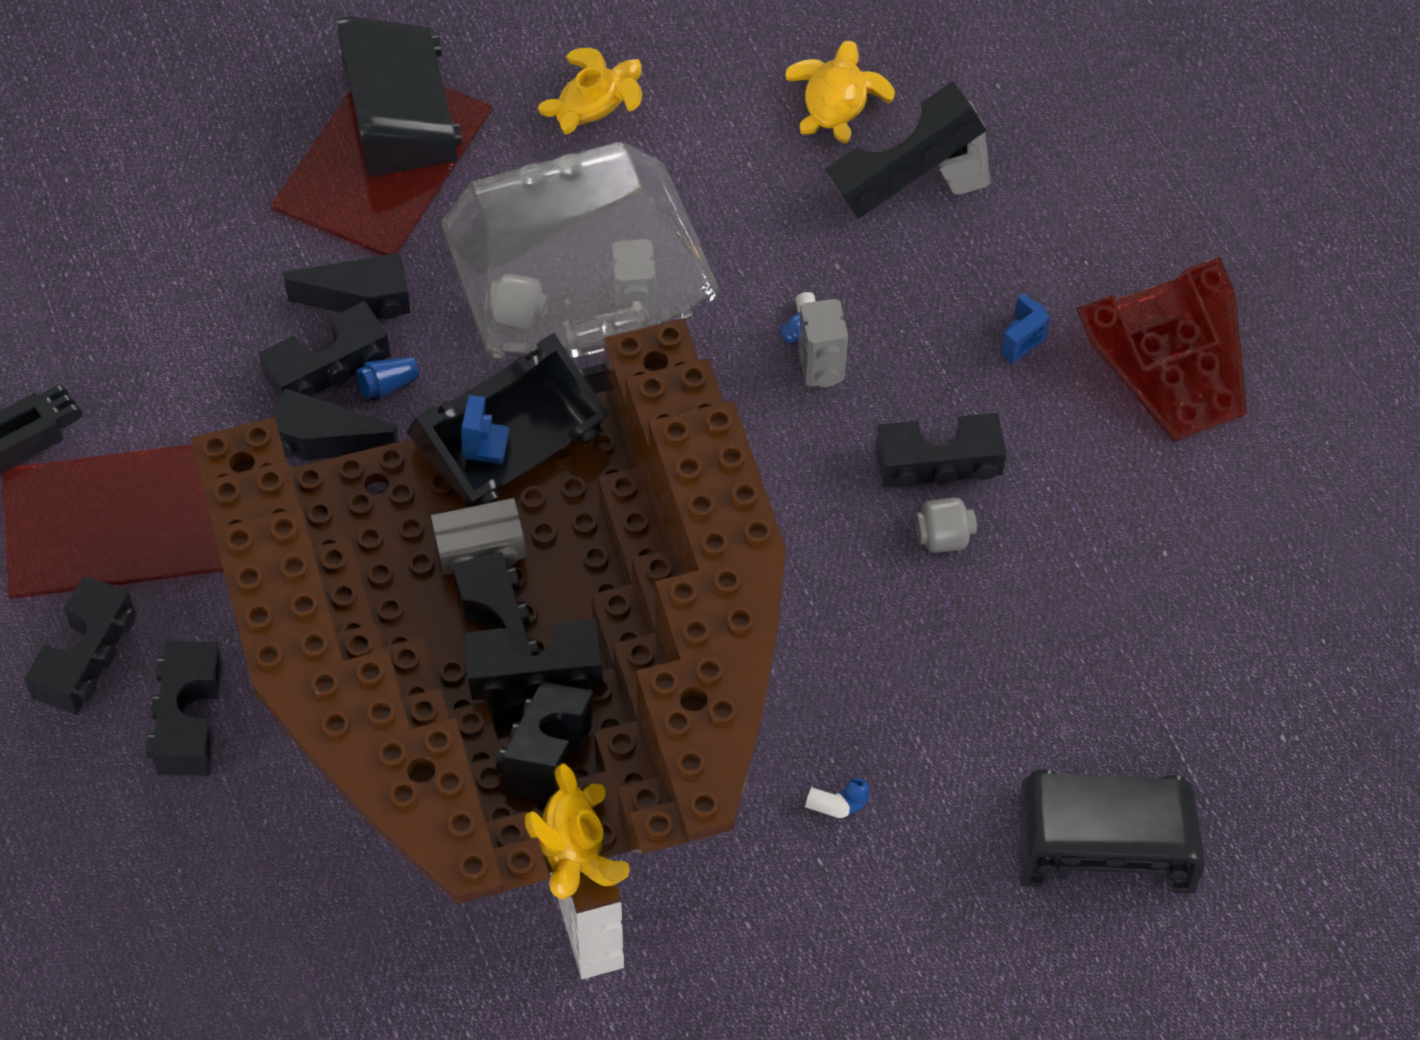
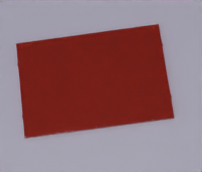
(374, 211)
(107, 520)

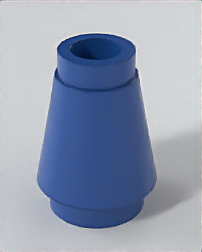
(386, 376)

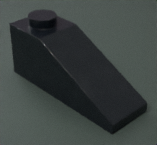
(345, 284)
(324, 430)

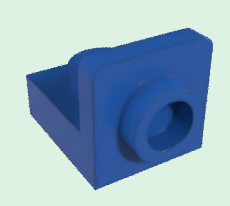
(1026, 330)
(479, 436)

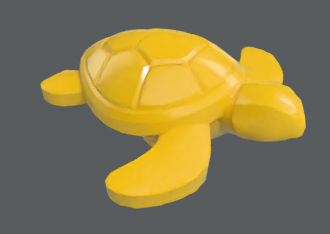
(594, 90)
(837, 90)
(573, 836)

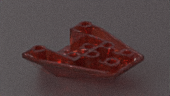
(1175, 348)

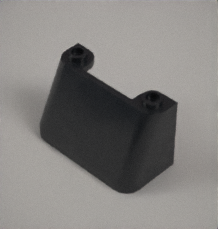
(397, 95)
(539, 400)
(1110, 827)

